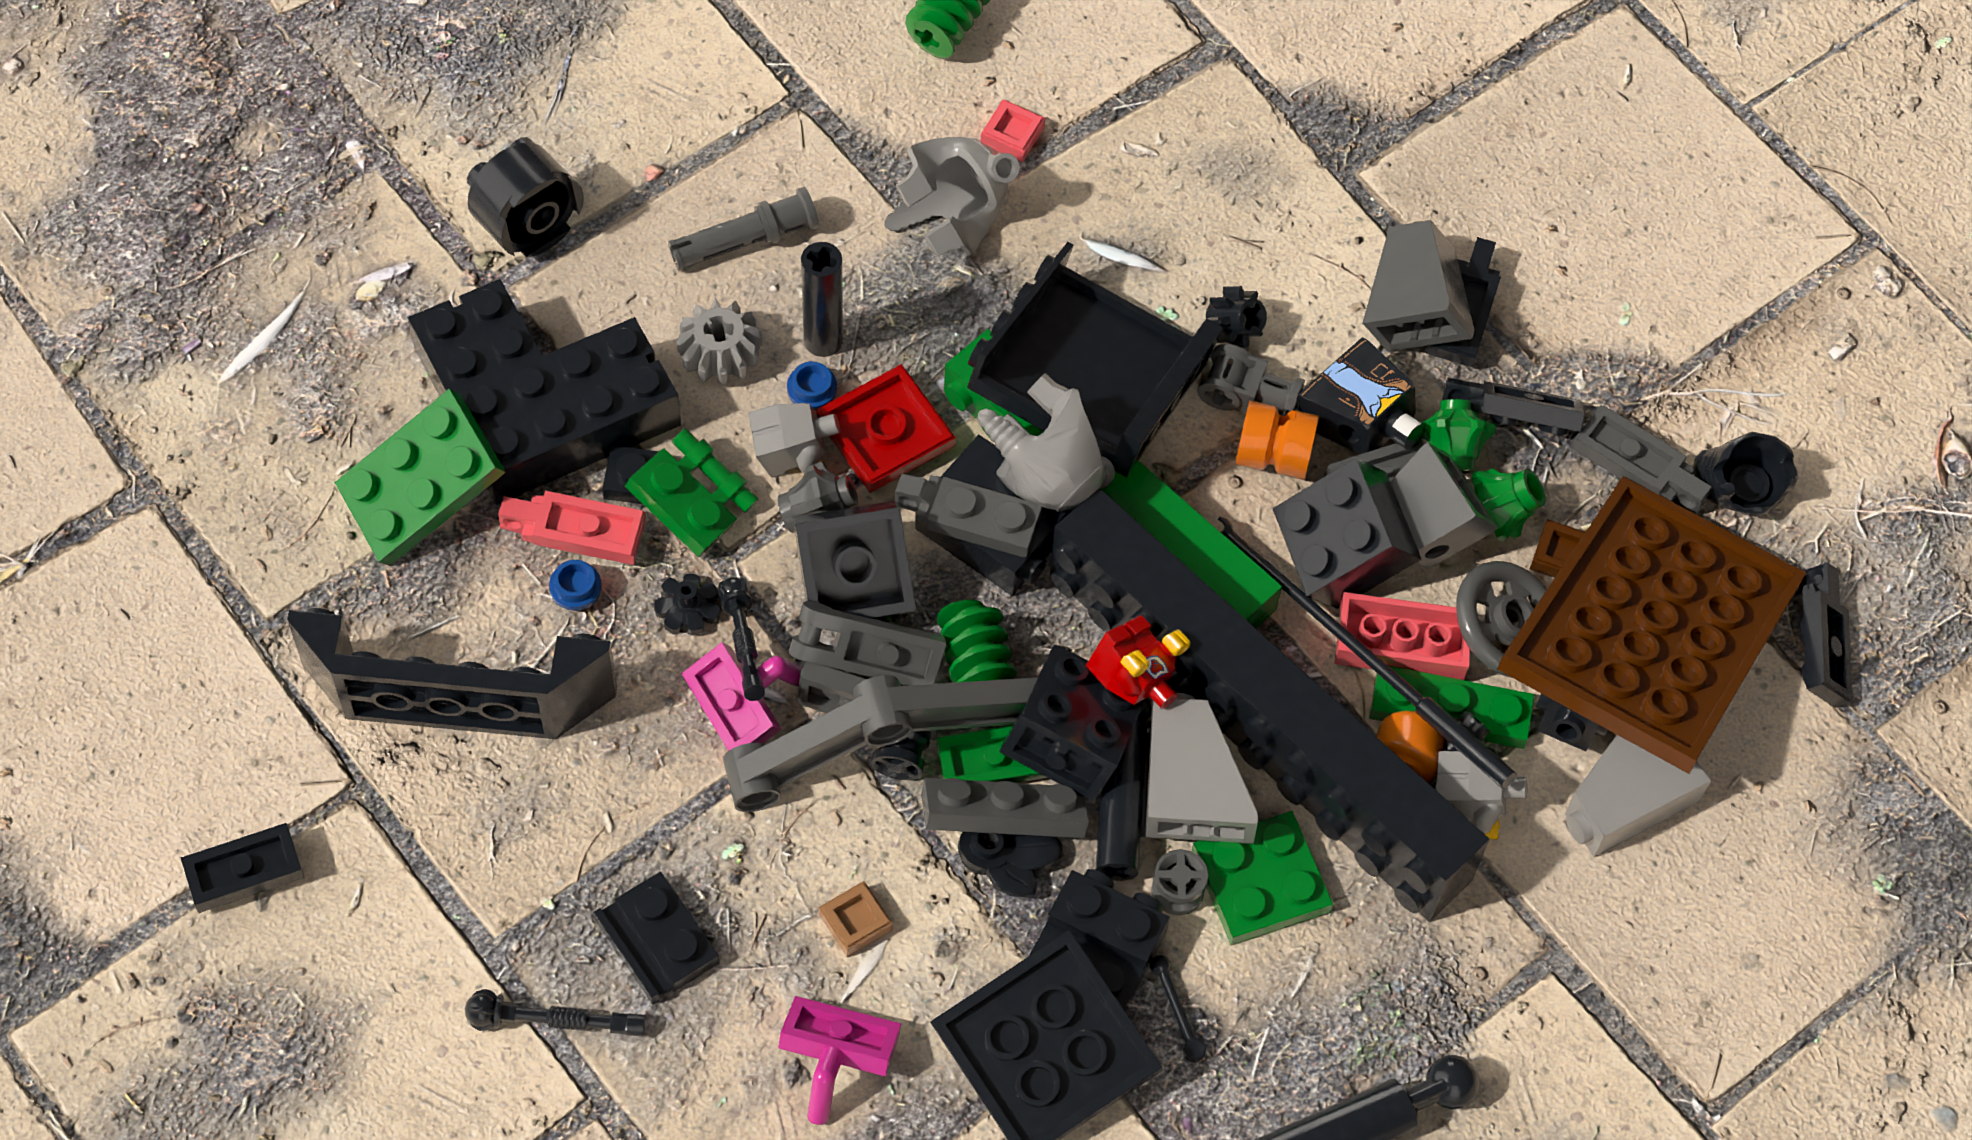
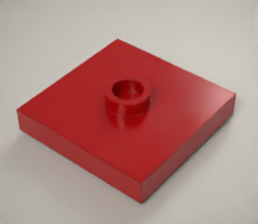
(887, 428)

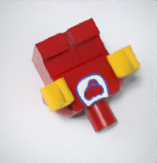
(1136, 664)

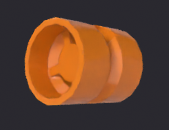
(1276, 440)

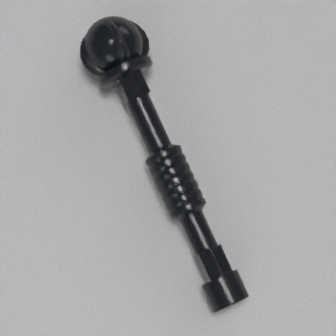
(736, 601)
(488, 1010)

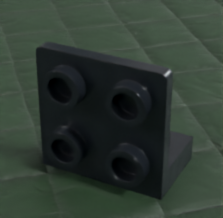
(1071, 726)

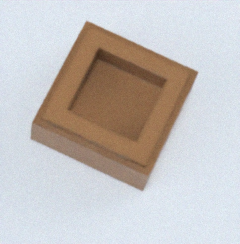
(855, 918)

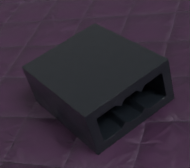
(979, 467)

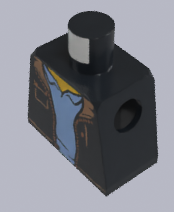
(1363, 401)

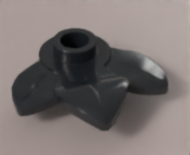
(1011, 859)

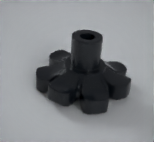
(687, 605)

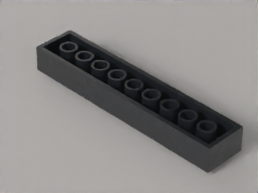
(1272, 709)

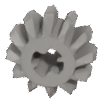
(719, 341)

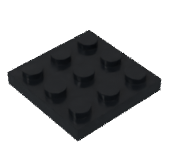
(1046, 1044)

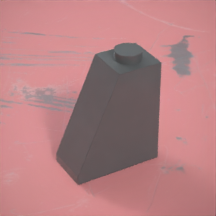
(1418, 290)

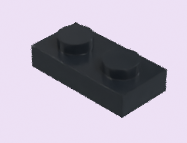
(242, 868)

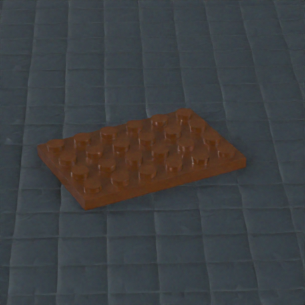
(1653, 623)

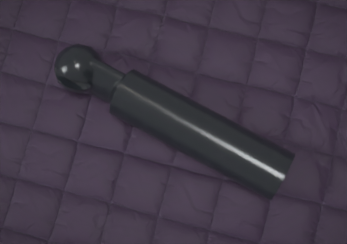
(1389, 1107)

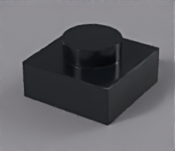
(621, 465)

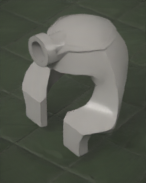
(956, 181)
(1060, 464)

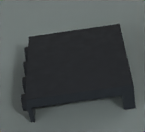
(1091, 340)

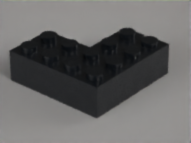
(549, 409)

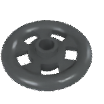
(1503, 613)

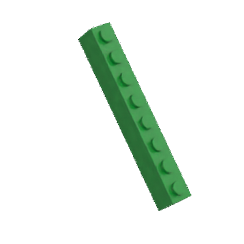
(1157, 510)

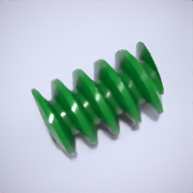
(941, 24)
(975, 642)

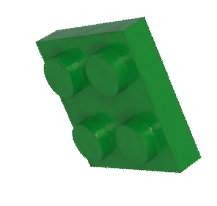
(1264, 882)

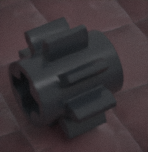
(1238, 314)

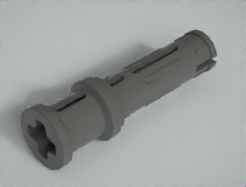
(765, 223)

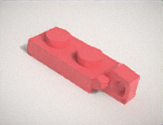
(576, 525)

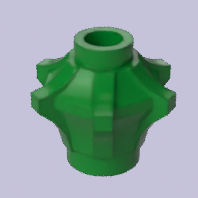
(1458, 432)
(1509, 498)

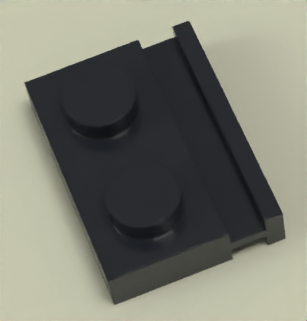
(656, 937)

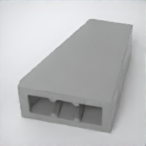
(1194, 779)
(1628, 795)

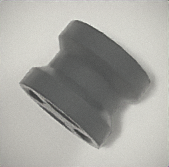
(1182, 869)

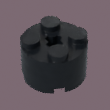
(523, 198)

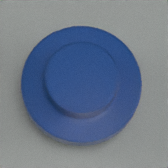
(812, 385)
(575, 585)

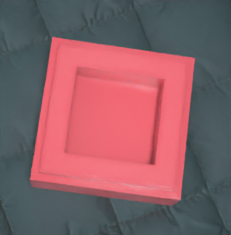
(1013, 130)

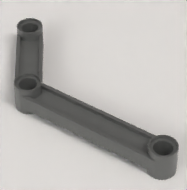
(876, 716)

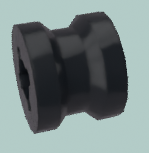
(902, 758)

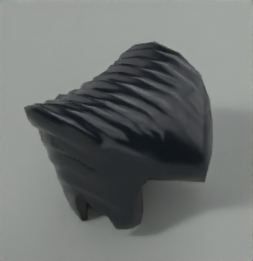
(1748, 473)

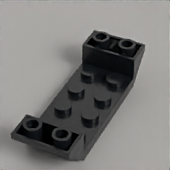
(452, 695)

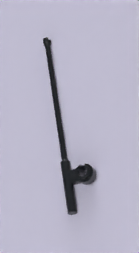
(1460, 734)

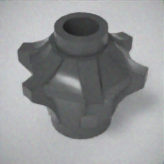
(816, 493)

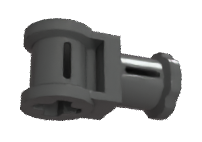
(1246, 382)

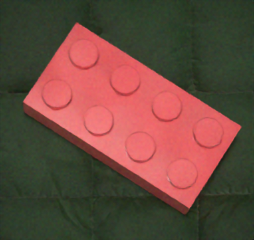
(1404, 635)

